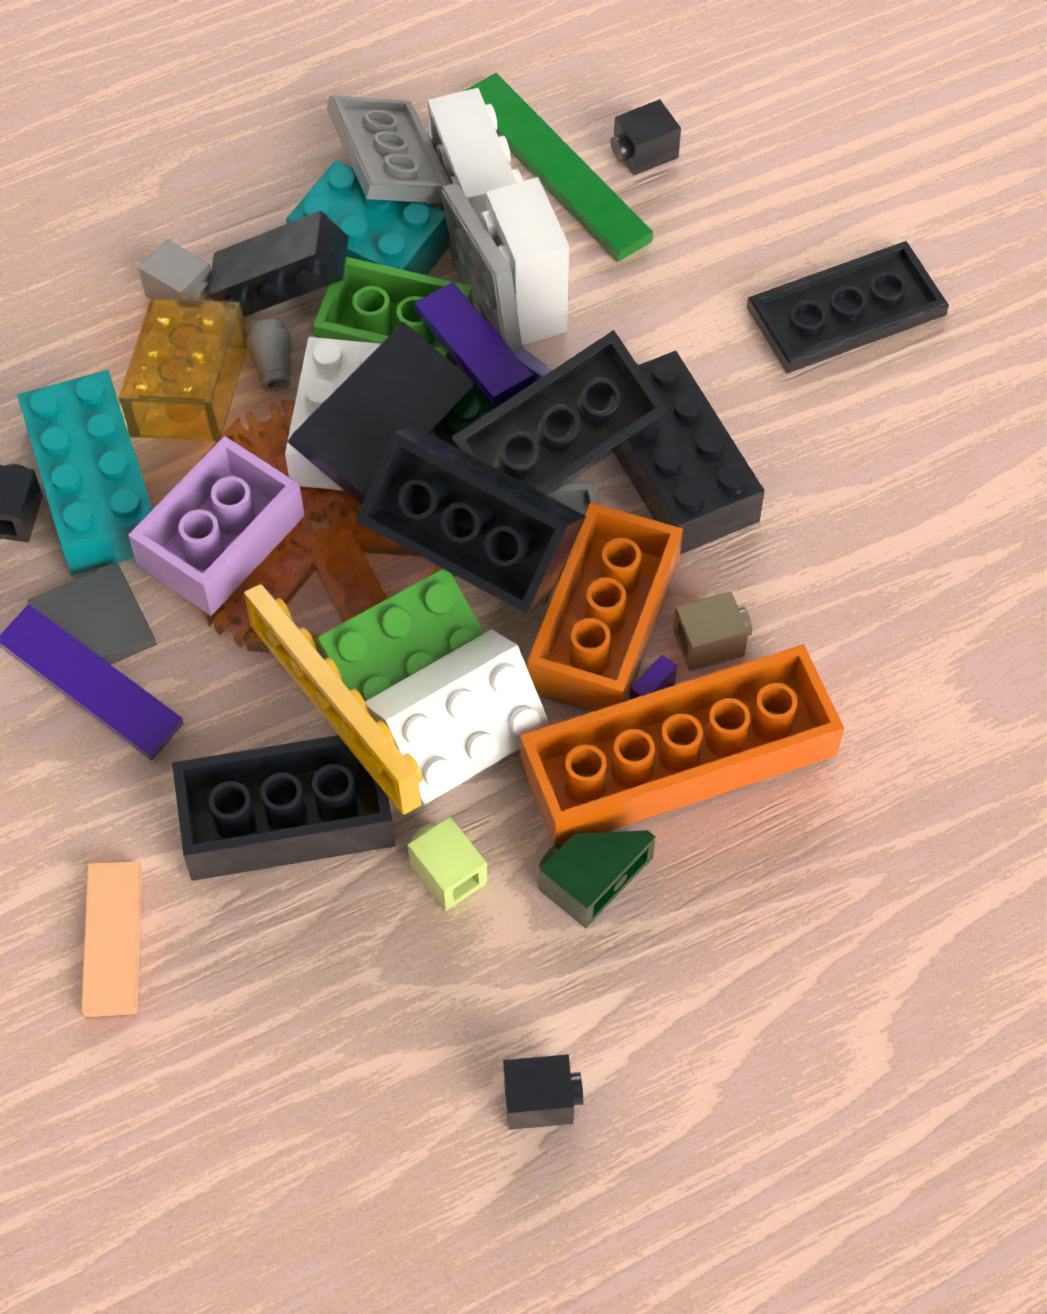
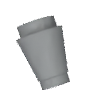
(270, 352)

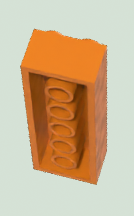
(680, 745)

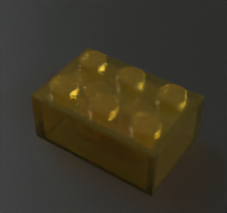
(184, 370)

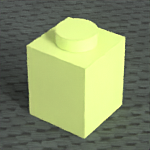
(447, 862)

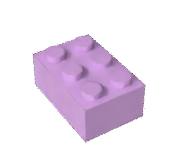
(217, 525)

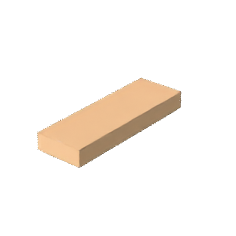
(112, 939)

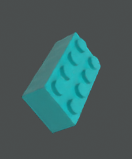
(86, 469)

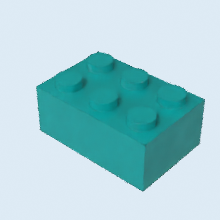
(379, 231)

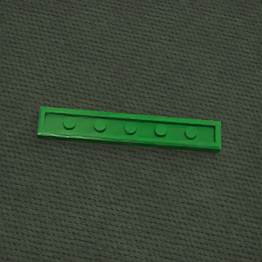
(564, 172)

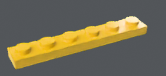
(342, 708)

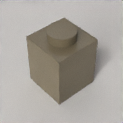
(711, 630)

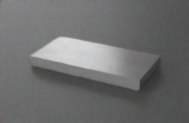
(388, 149)
(481, 266)

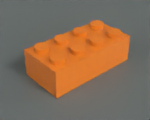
(604, 608)

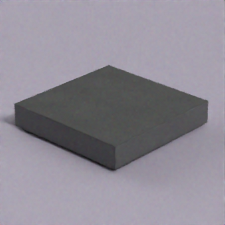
(99, 614)

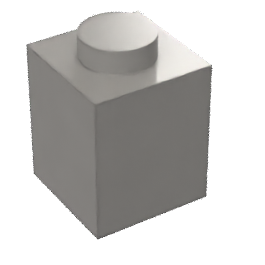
(175, 274)

